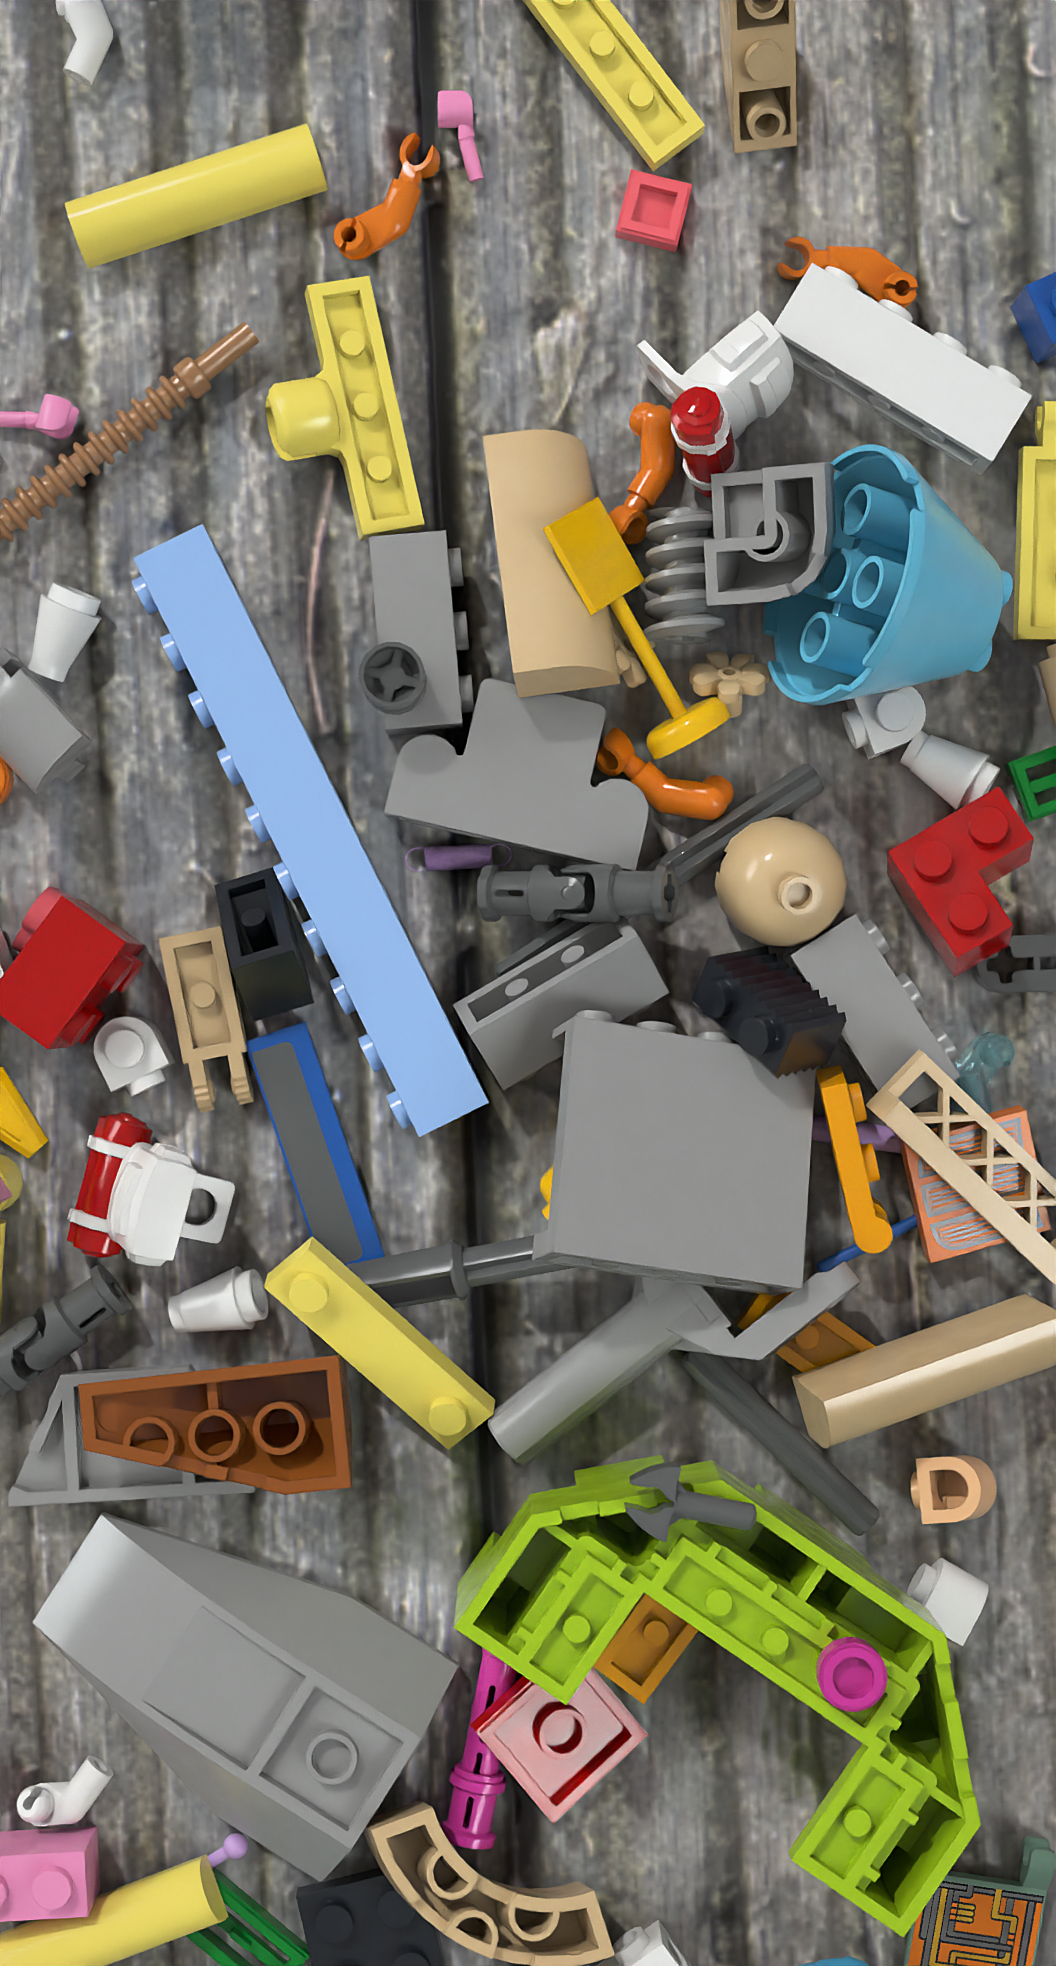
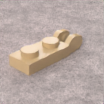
(206, 1011)

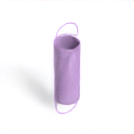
(457, 856)

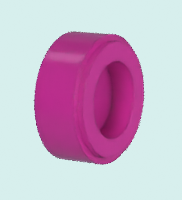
(851, 1674)

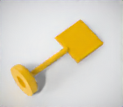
(602, 574)

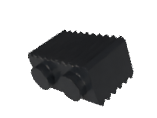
(769, 1010)

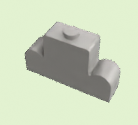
(523, 781)

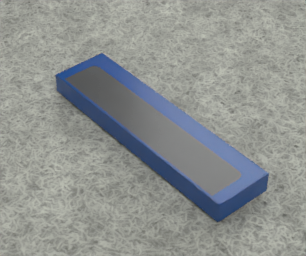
(314, 1144)

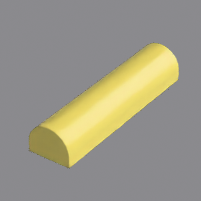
(196, 196)
(122, 1921)

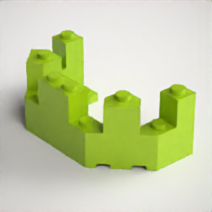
(774, 1598)

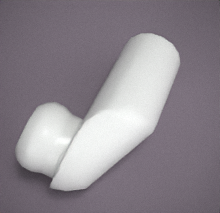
(92, 36)
(66, 1800)

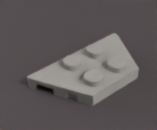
(63, 1472)

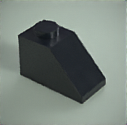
(263, 945)

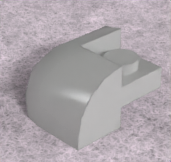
(769, 532)
(34, 730)

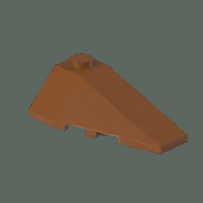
(247, 1424)

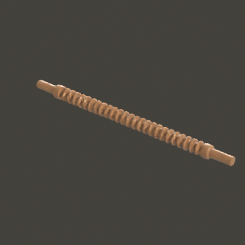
(190, 379)

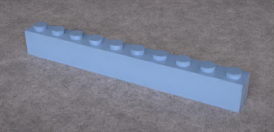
(310, 831)

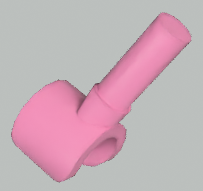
(456, 111)
(54, 418)

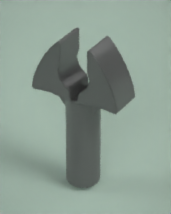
(684, 1504)

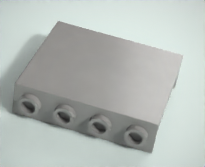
(678, 1159)

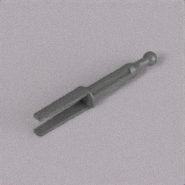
(448, 1270)

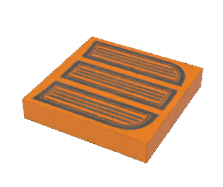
(943, 1217)

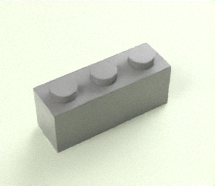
(416, 608)
(590, 970)
(879, 1007)

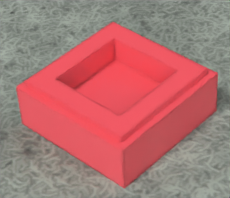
(653, 210)

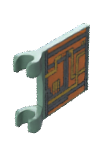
(985, 1917)

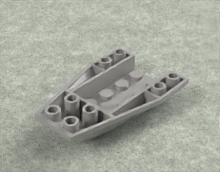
(249, 1683)

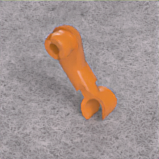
(389, 220)
(866, 265)
(656, 470)
(666, 795)

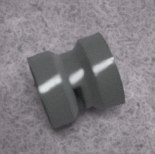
(393, 667)

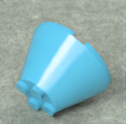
(898, 601)

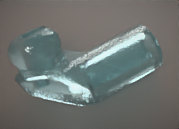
(980, 1063)

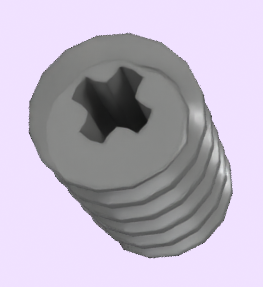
(681, 577)

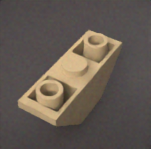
(759, 72)

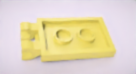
(1036, 533)

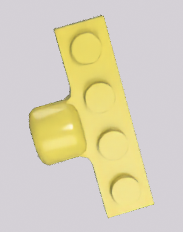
(350, 410)

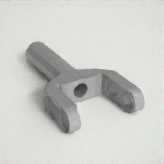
(635, 1337)

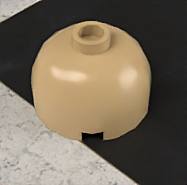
(781, 882)

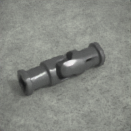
(552, 893)
(58, 1329)

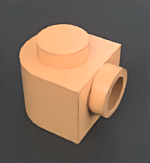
(952, 1488)

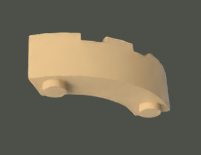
(485, 1916)

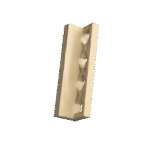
(955, 1168)

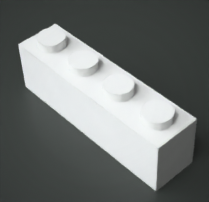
(899, 368)

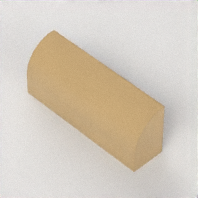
(551, 635)
(927, 1369)

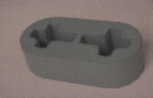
(1022, 981)

